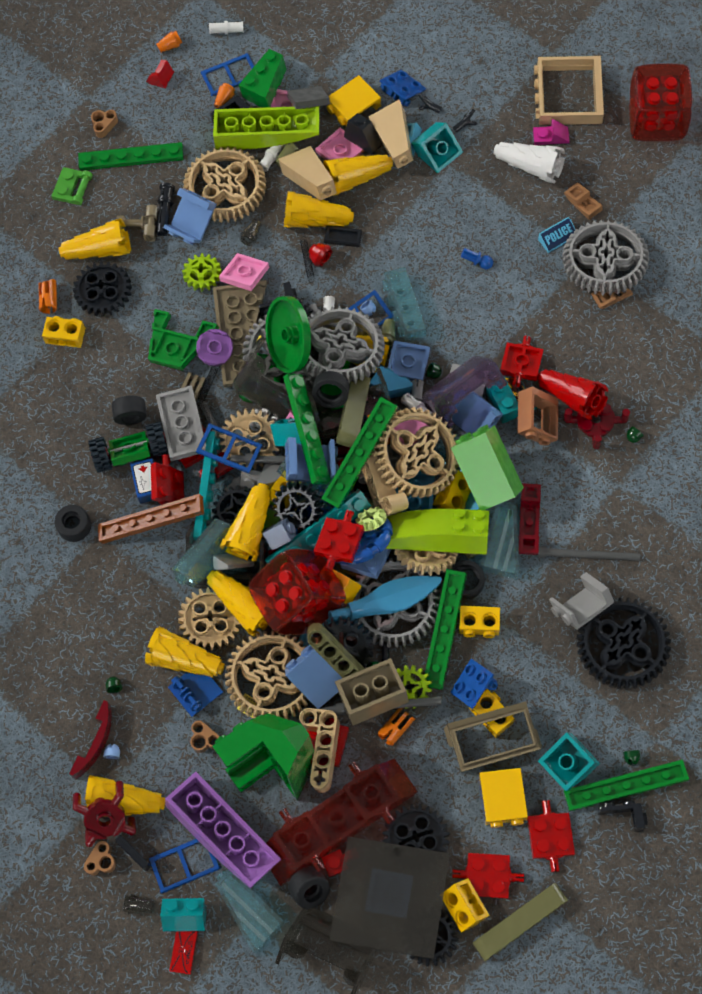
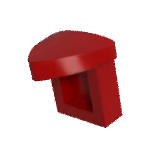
(161, 75)

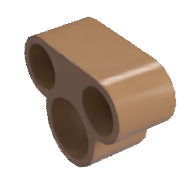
(103, 127)
(206, 734)
(96, 858)

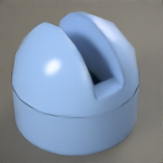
(367, 307)
(111, 752)

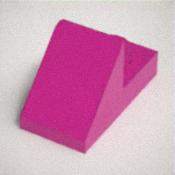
(553, 134)

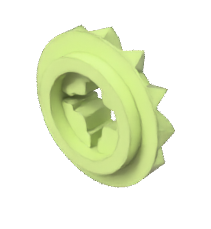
(379, 517)

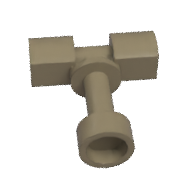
(146, 222)

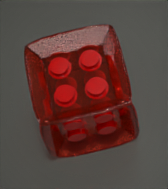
(660, 102)
(296, 591)

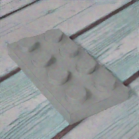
(180, 422)

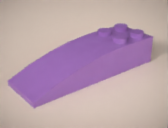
(221, 830)

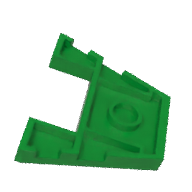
(171, 347)

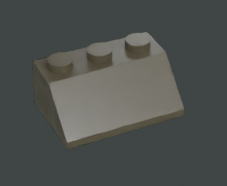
(372, 691)

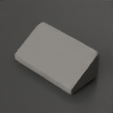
(228, 561)

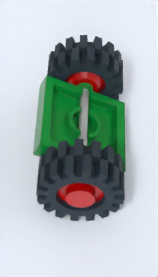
(128, 448)

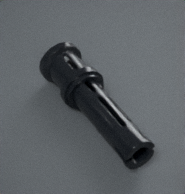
(165, 202)

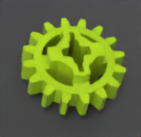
(208, 277)
(409, 677)

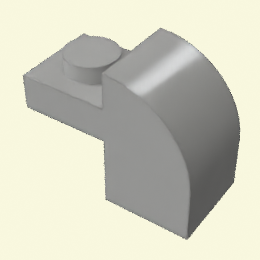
(268, 476)

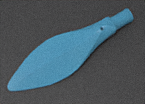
(389, 598)

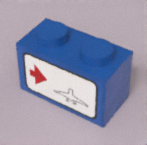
(142, 479)

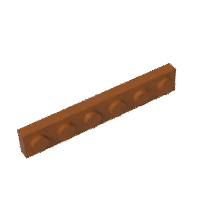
(151, 518)

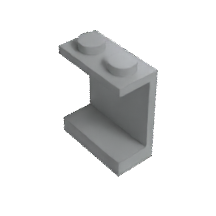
(585, 604)

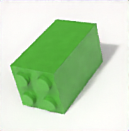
(487, 467)

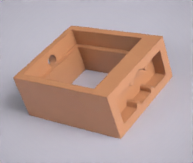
(549, 415)

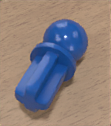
(485, 261)

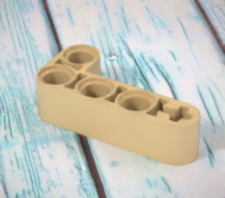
(380, 492)
(322, 751)

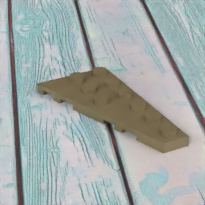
(235, 314)

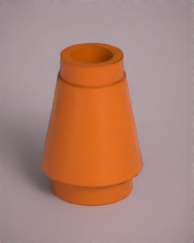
(169, 42)
(224, 94)

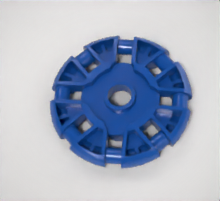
(372, 542)

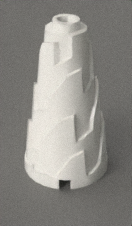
(533, 159)

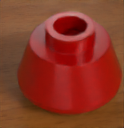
(320, 254)

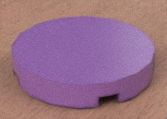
(214, 347)

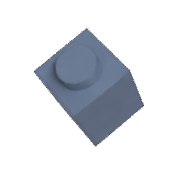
(279, 533)

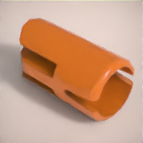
(48, 296)
(392, 728)

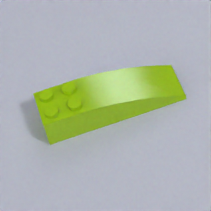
(263, 126)
(440, 530)

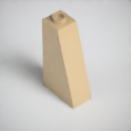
(393, 132)
(308, 172)

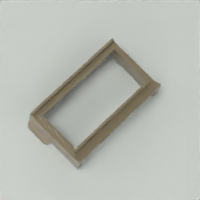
(486, 717)

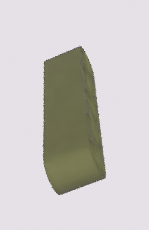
(353, 412)
(332, 657)
(520, 921)

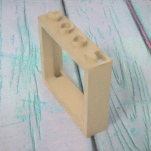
(563, 64)

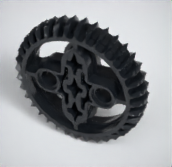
(654, 665)

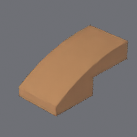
(581, 199)
(607, 300)

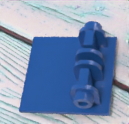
(401, 87)
(473, 683)
(194, 691)

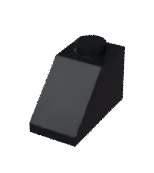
(362, 133)

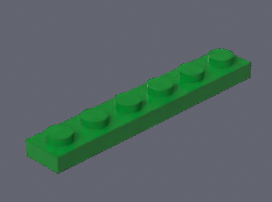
(130, 156)
(307, 429)
(359, 452)
(445, 628)
(626, 785)

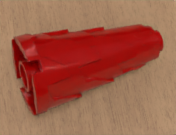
(577, 392)

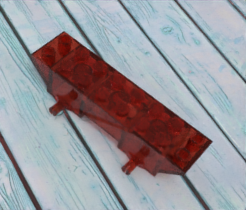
(346, 813)

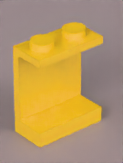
(352, 99)
(503, 797)

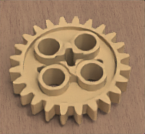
(242, 423)
(426, 560)
(211, 635)

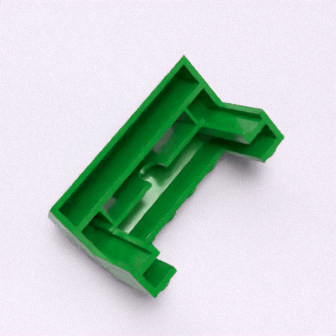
(267, 745)

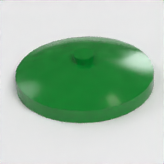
(288, 334)

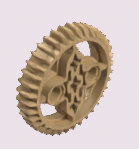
(222, 182)
(424, 453)
(264, 669)

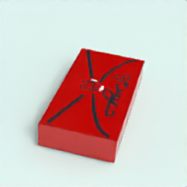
(183, 952)

